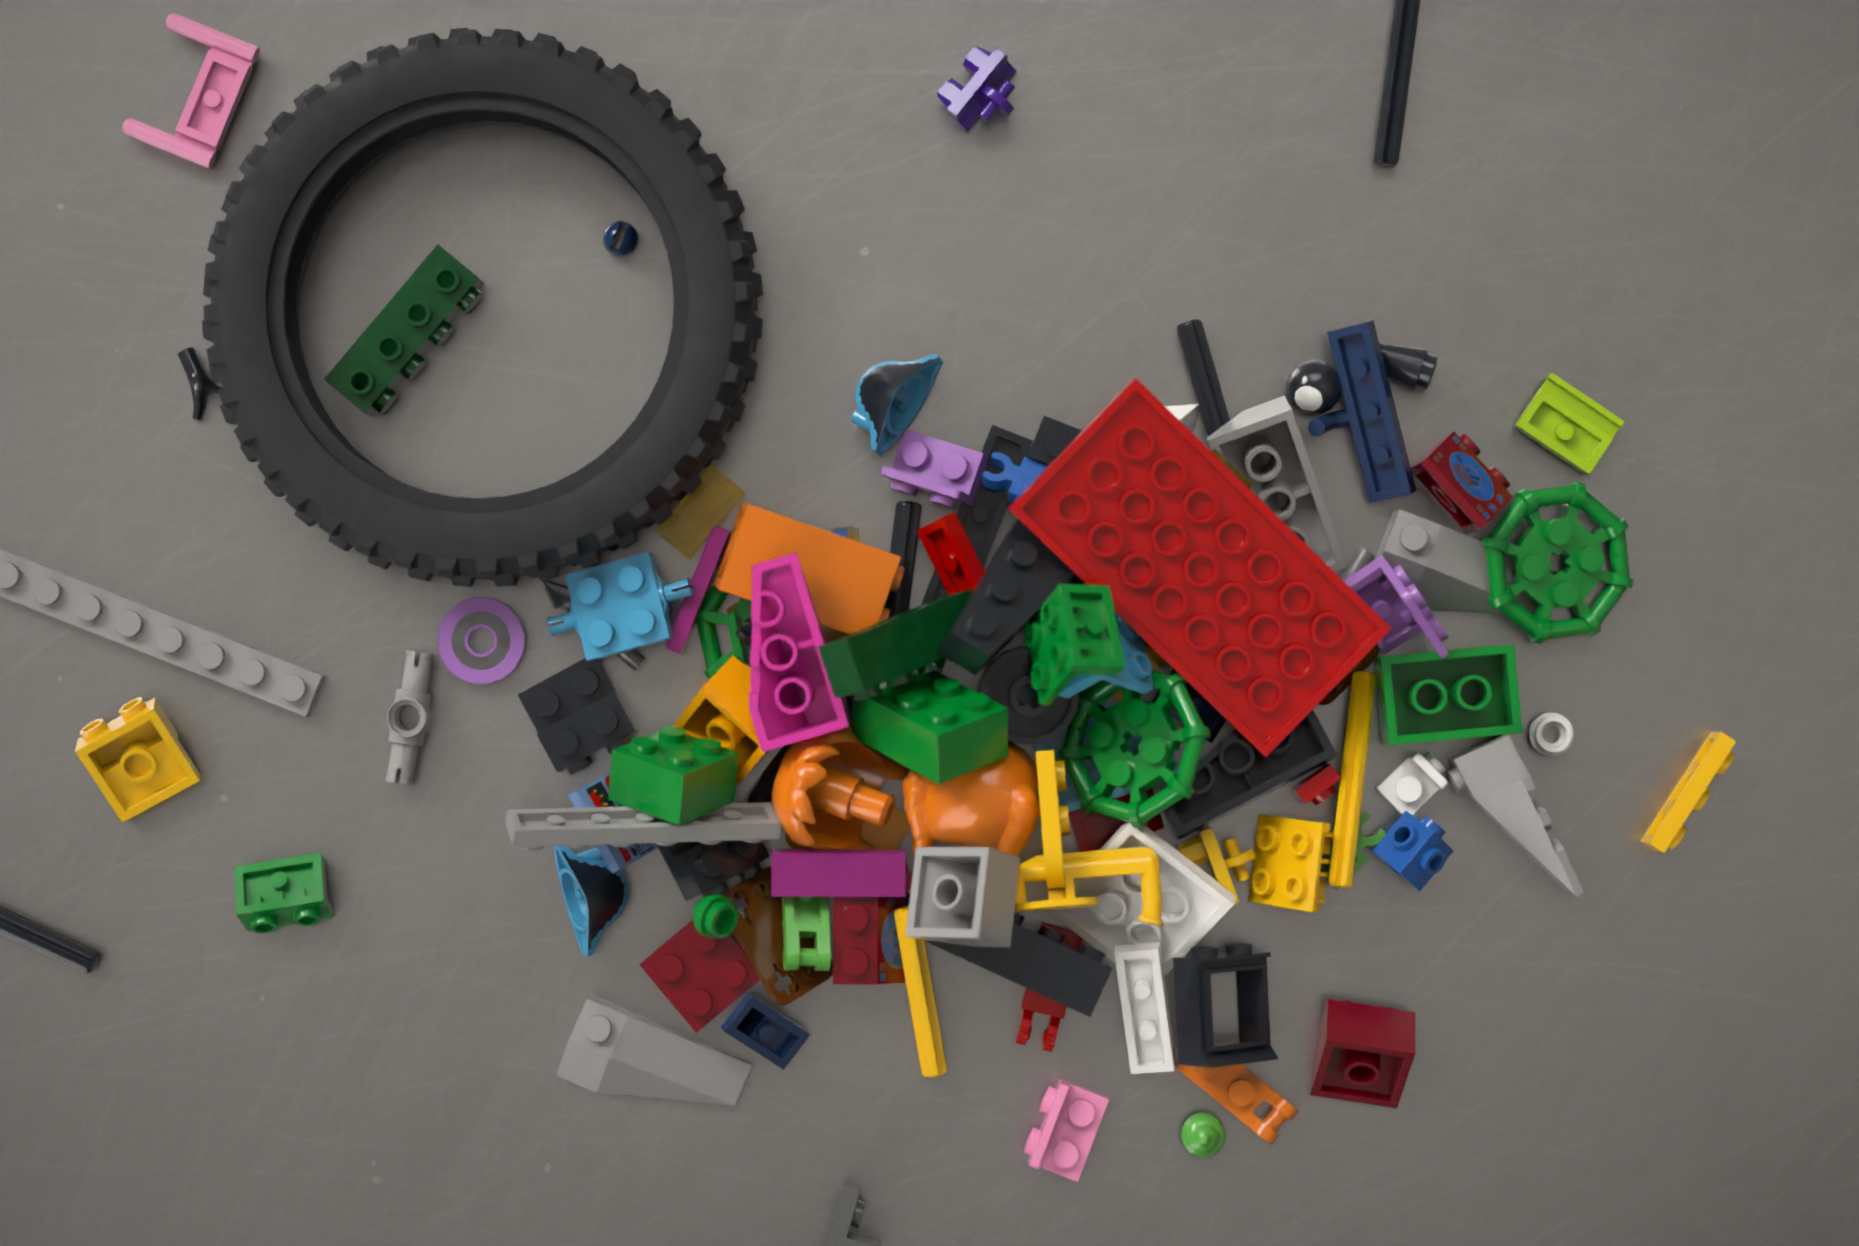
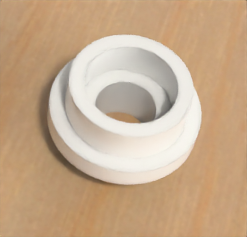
(1564, 737)

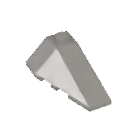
(1443, 564)
(638, 1057)

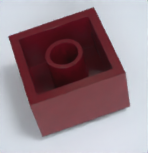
(700, 974)

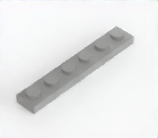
(626, 826)

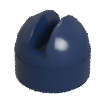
(629, 242)

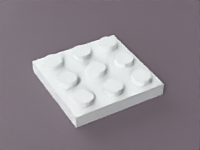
(1190, 902)

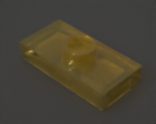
(700, 512)

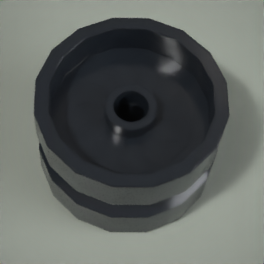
(1030, 721)

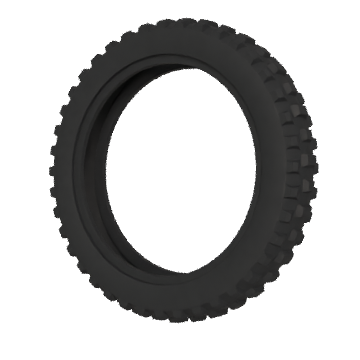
(316, 157)

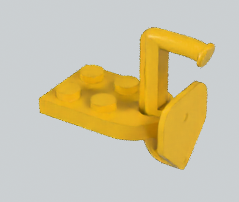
(1062, 868)

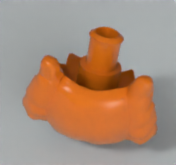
(830, 789)
(978, 809)

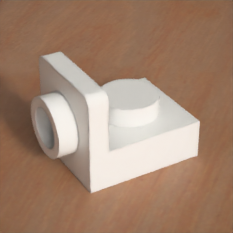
(1412, 782)

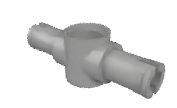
(405, 741)

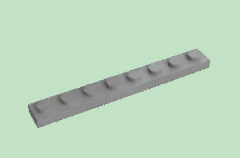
(158, 634)

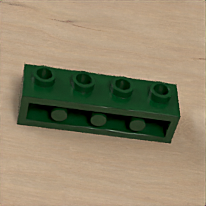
(405, 331)
(891, 648)

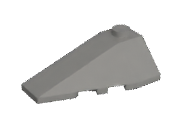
(1272, 455)
(1499, 786)

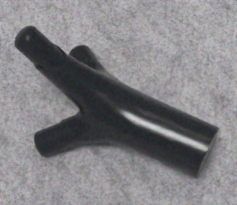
(198, 380)

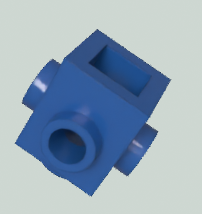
(1414, 849)

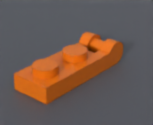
(1241, 1094)

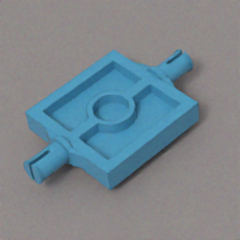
(619, 606)

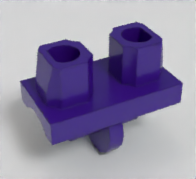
(985, 90)

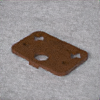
(762, 939)

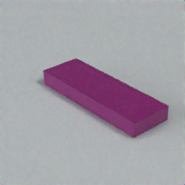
(702, 582)
(838, 873)

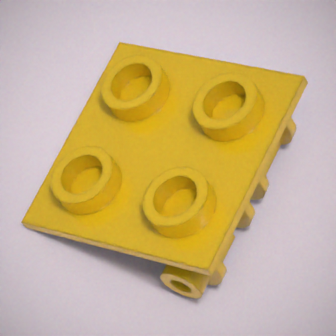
(1290, 863)

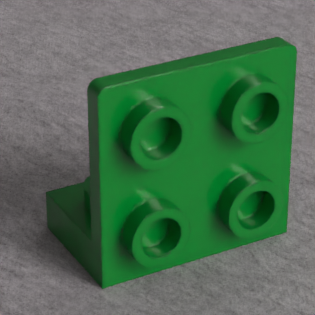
(1073, 636)

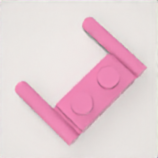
(211, 99)

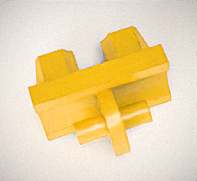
(1206, 848)

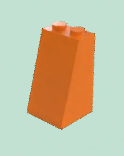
(843, 575)

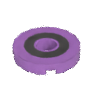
(455, 637)

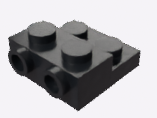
(578, 715)
(706, 867)

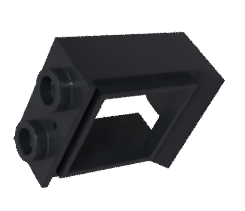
(1194, 1006)

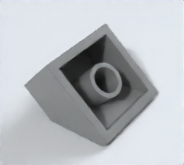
(963, 896)

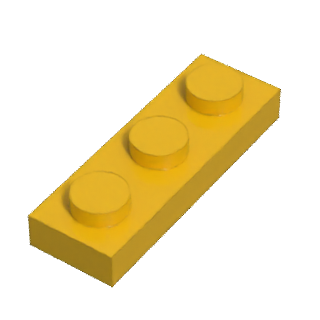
(1689, 793)

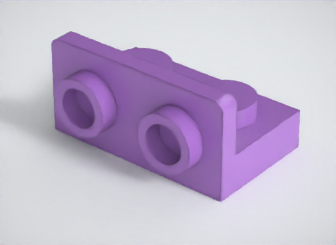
(937, 468)

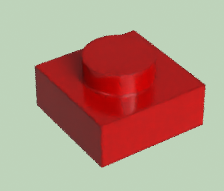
(1317, 785)

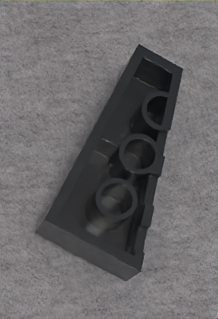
(1004, 598)
(1239, 774)
(1043, 964)

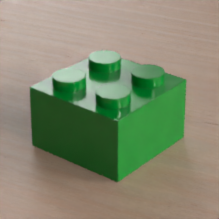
(673, 775)

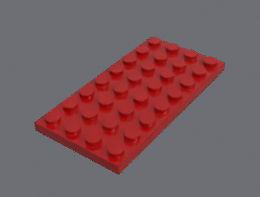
(1200, 567)

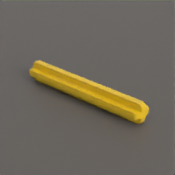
(921, 999)

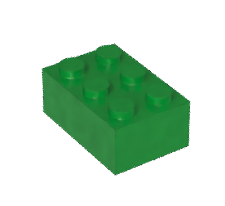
(1450, 697)
(933, 726)

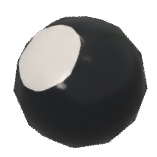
(1313, 387)

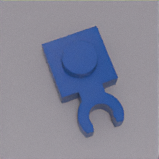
(1013, 476)

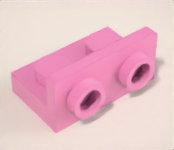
(1067, 1129)

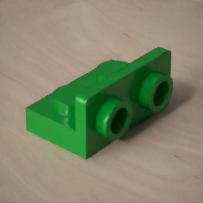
(282, 893)

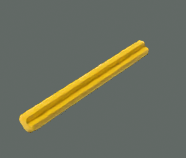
(1352, 780)

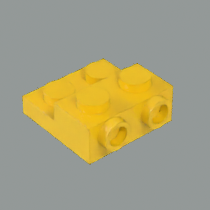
(136, 758)

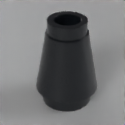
(1409, 365)

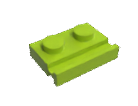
(1569, 424)

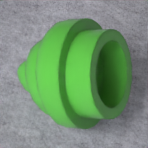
(1203, 1134)

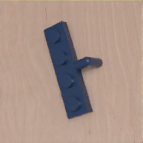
(1369, 412)

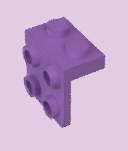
(1398, 604)

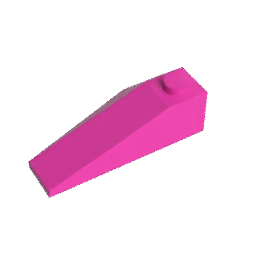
(788, 678)

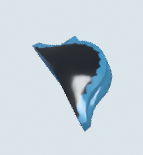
(892, 397)
(590, 894)

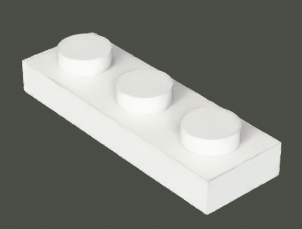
(1145, 1008)

